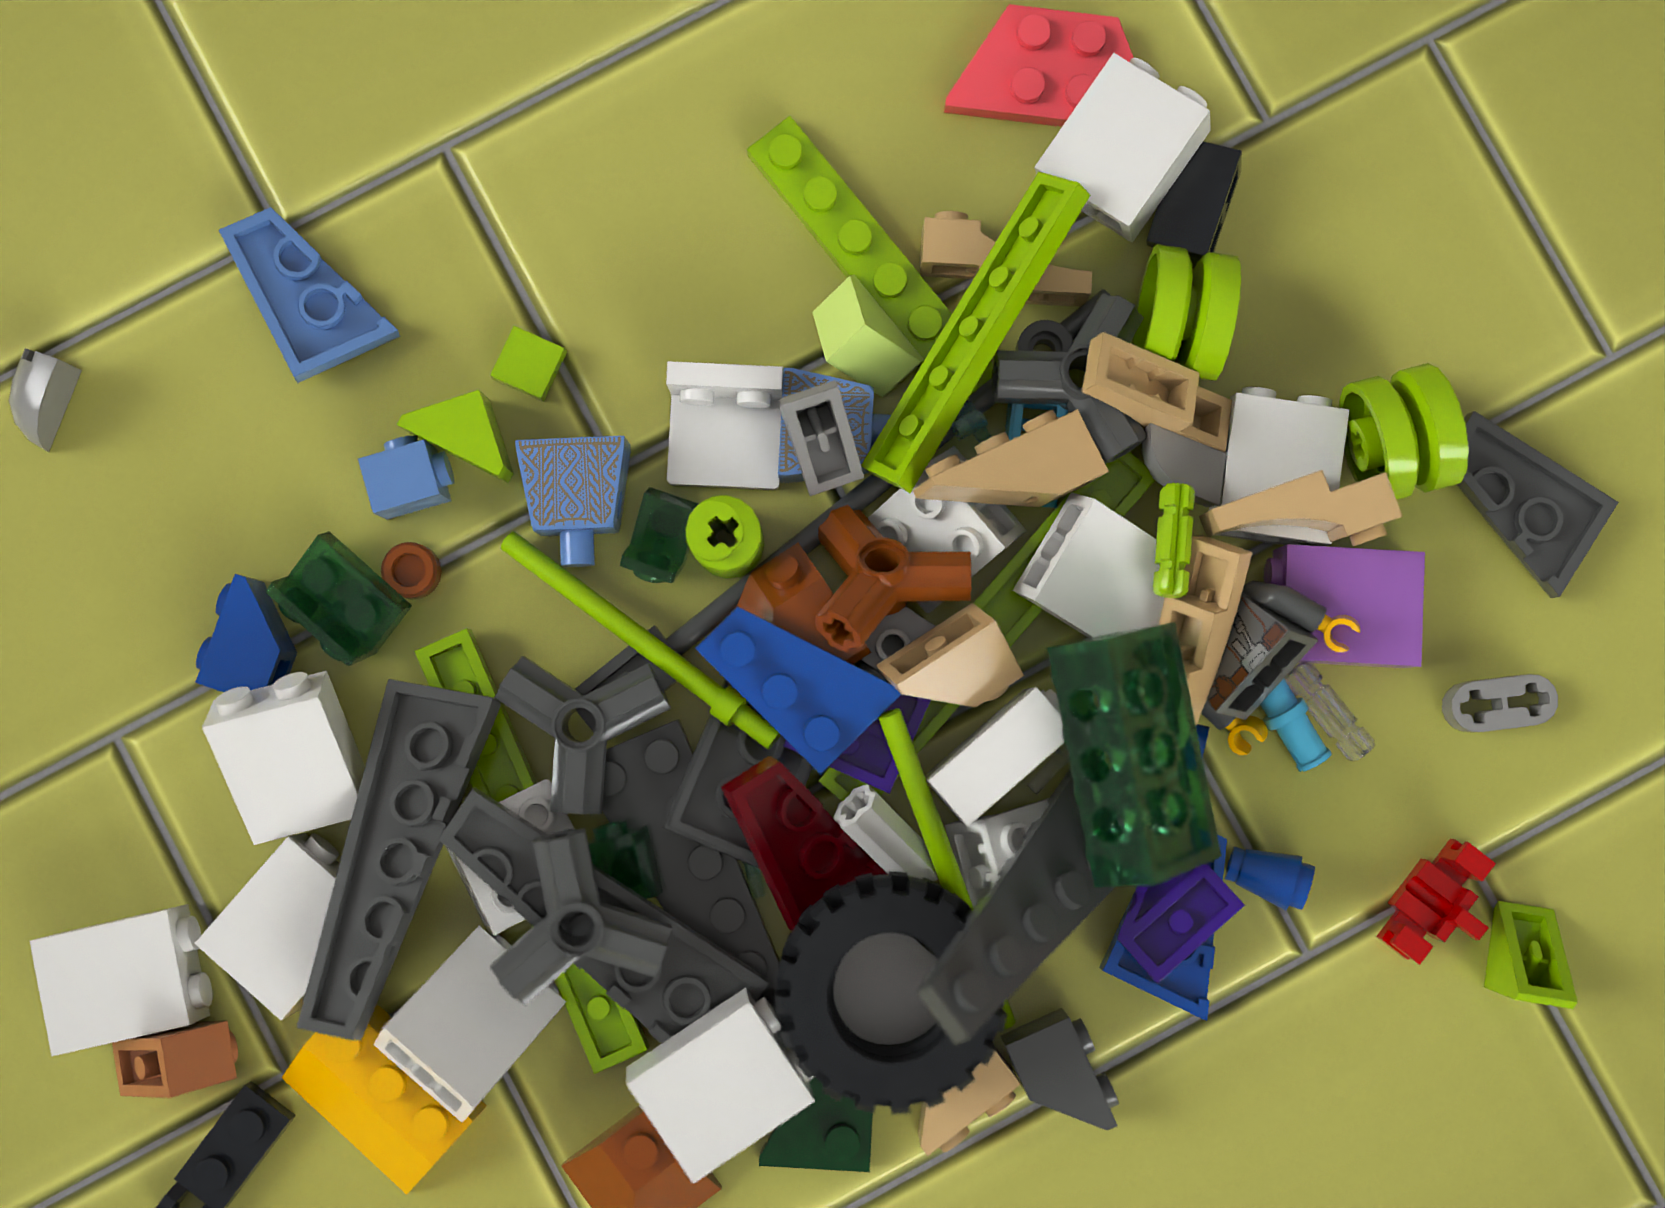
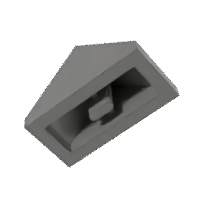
(821, 437)

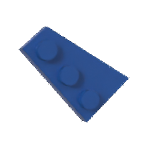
(796, 686)

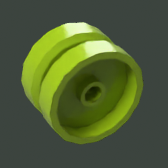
(1189, 310)
(1407, 430)

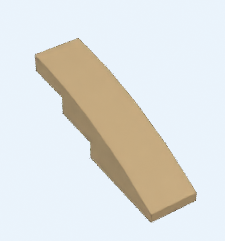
(1207, 611)

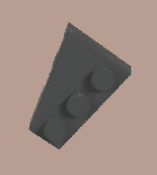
(1532, 503)

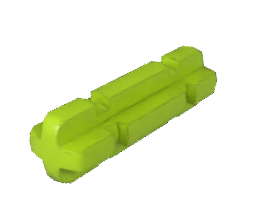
(1174, 540)

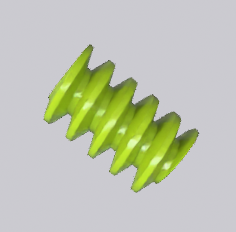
(734, 517)

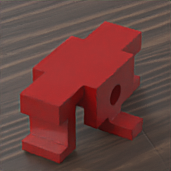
(1435, 901)

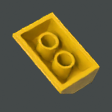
(375, 1103)

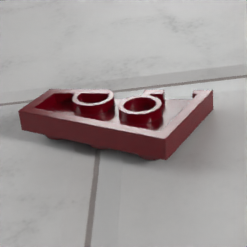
(793, 838)

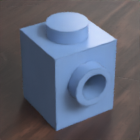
(406, 477)

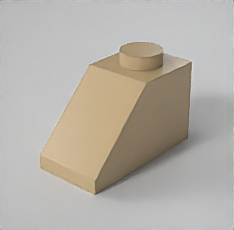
(955, 661)

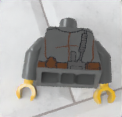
(1262, 648)

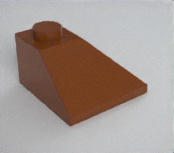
(790, 595)
(635, 1169)

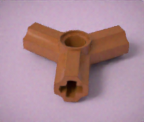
(881, 578)

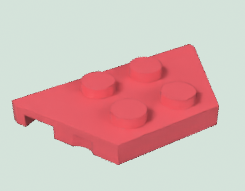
(1037, 65)

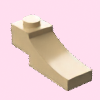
(958, 248)
(1155, 391)
(1307, 502)

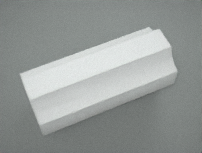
(884, 834)

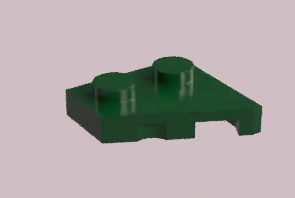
(822, 1136)

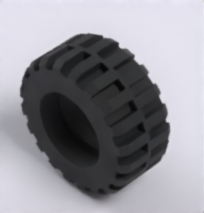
(808, 1013)

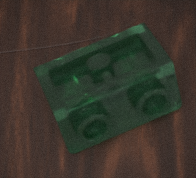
(339, 600)

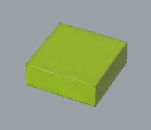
(528, 363)

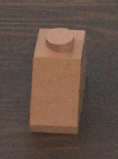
(176, 1060)

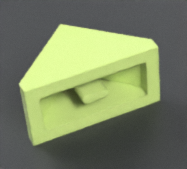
(863, 338)

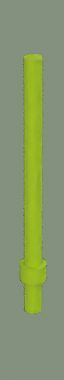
(725, 703)
(926, 813)

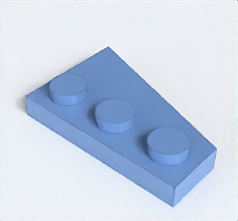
(302, 299)

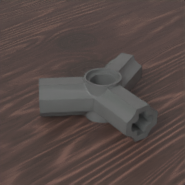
(1045, 378)
(549, 705)
(548, 950)

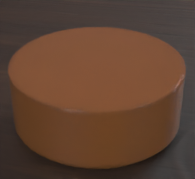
(411, 570)

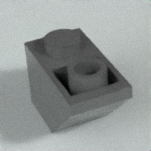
(1056, 1071)

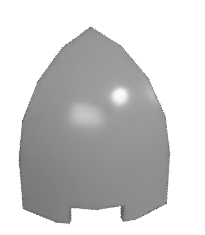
(41, 395)
(1184, 461)

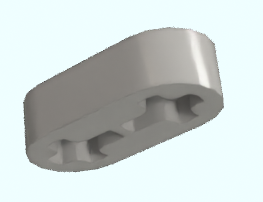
(1501, 715)

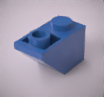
(248, 640)

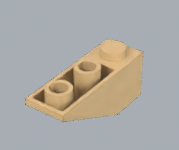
(1024, 471)

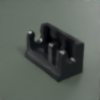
(1198, 202)

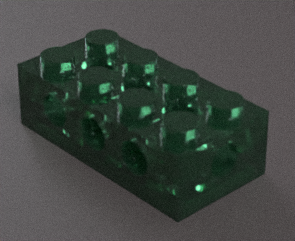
(1158, 796)

